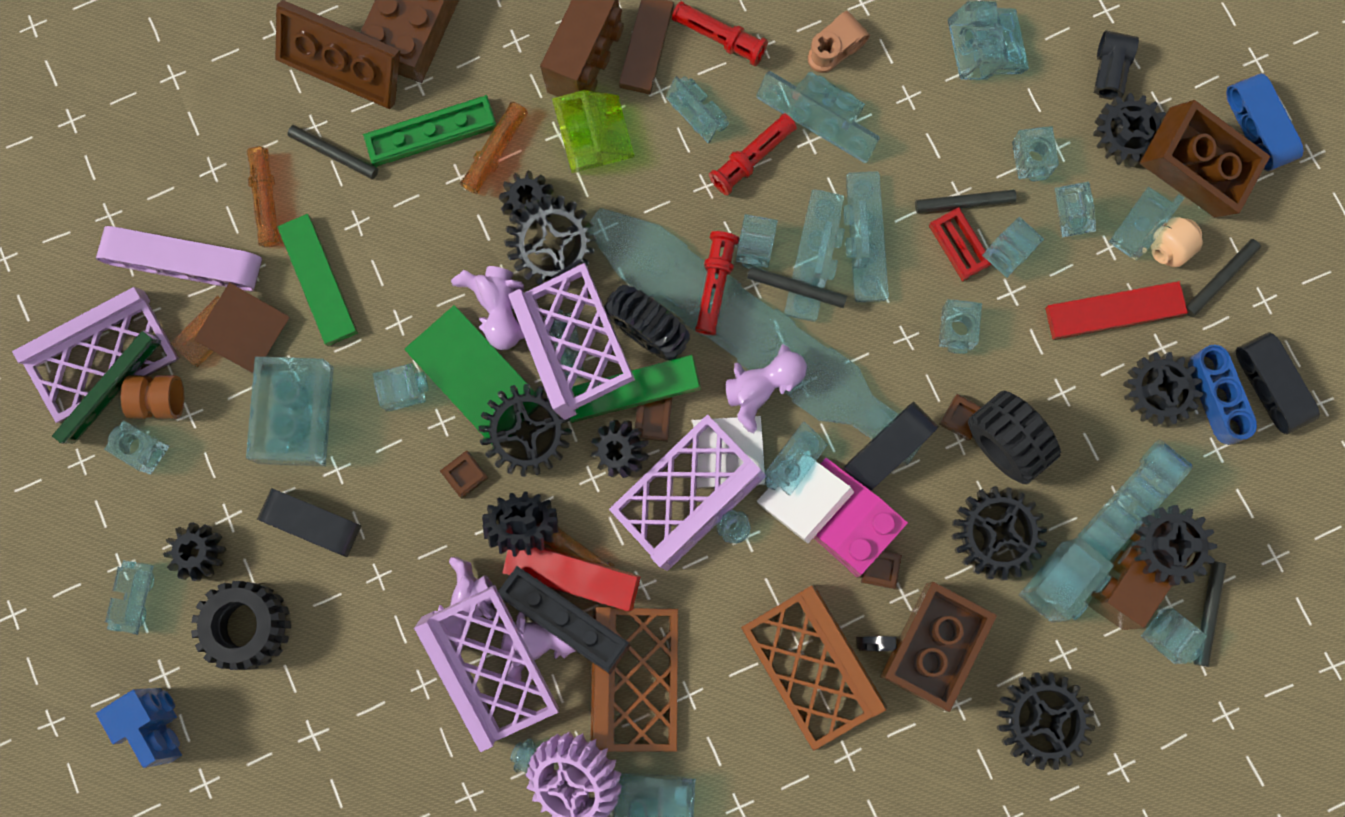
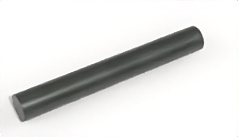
(333, 152)
(965, 201)
(1222, 277)
(797, 287)
(1211, 610)

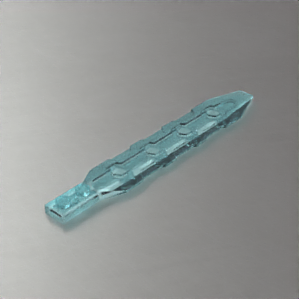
(746, 327)

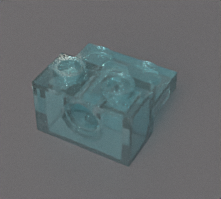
(987, 41)

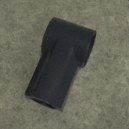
(1116, 55)

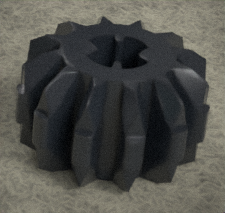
(521, 188)
(609, 445)
(187, 563)

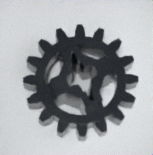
(1118, 119)
(1165, 403)
(520, 524)
(1175, 530)

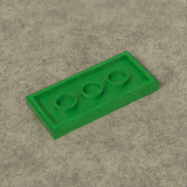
(467, 368)

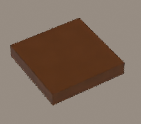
(241, 327)

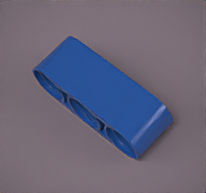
(1265, 120)
(1219, 412)

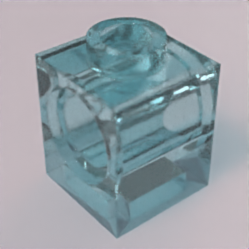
(1040, 141)
(1075, 209)
(756, 241)
(1013, 247)
(967, 313)
(400, 387)
(149, 450)
(1175, 637)

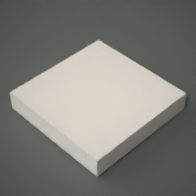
(748, 442)
(810, 504)

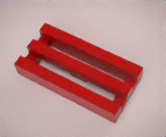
(950, 251)

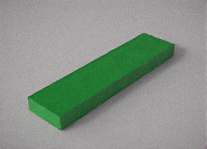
(430, 131)
(317, 280)
(650, 385)

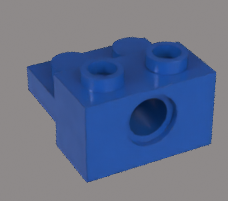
(142, 721)

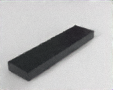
(563, 620)

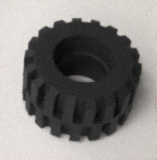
(1014, 437)
(214, 619)

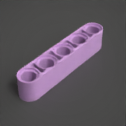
(178, 258)

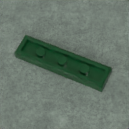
(106, 388)

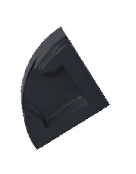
(876, 643)

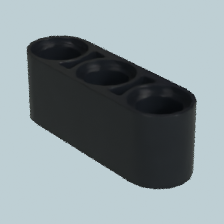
(1277, 383)
(891, 446)
(309, 522)

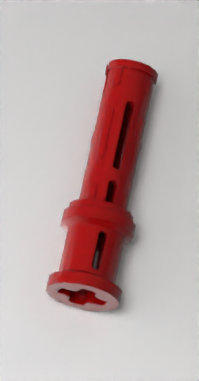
(732, 38)
(742, 163)
(715, 265)

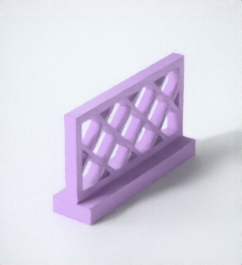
(78, 331)
(548, 358)
(703, 517)
(457, 677)

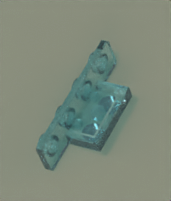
(821, 110)
(866, 237)
(815, 251)

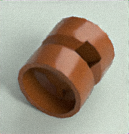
(147, 397)

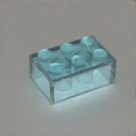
(290, 411)

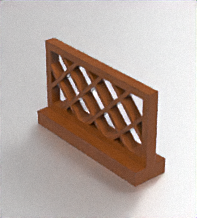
(840, 651)
(604, 687)

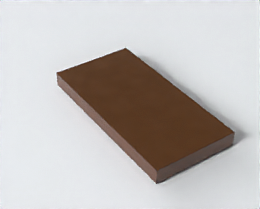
(336, 54)

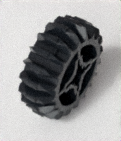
(536, 244)
(647, 322)
(495, 437)
(1013, 540)
(1053, 734)

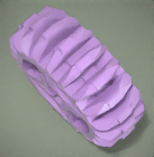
(580, 771)

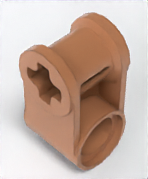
(836, 42)

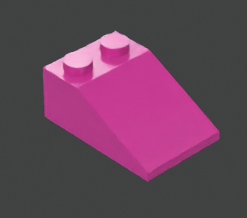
(859, 527)

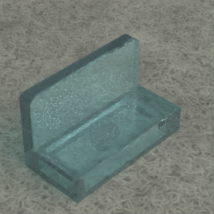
(1144, 223)

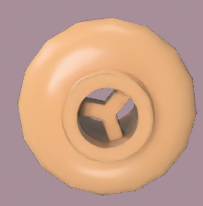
(1177, 242)

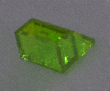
(592, 129)

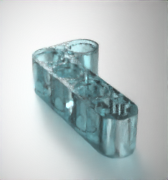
(1143, 492)

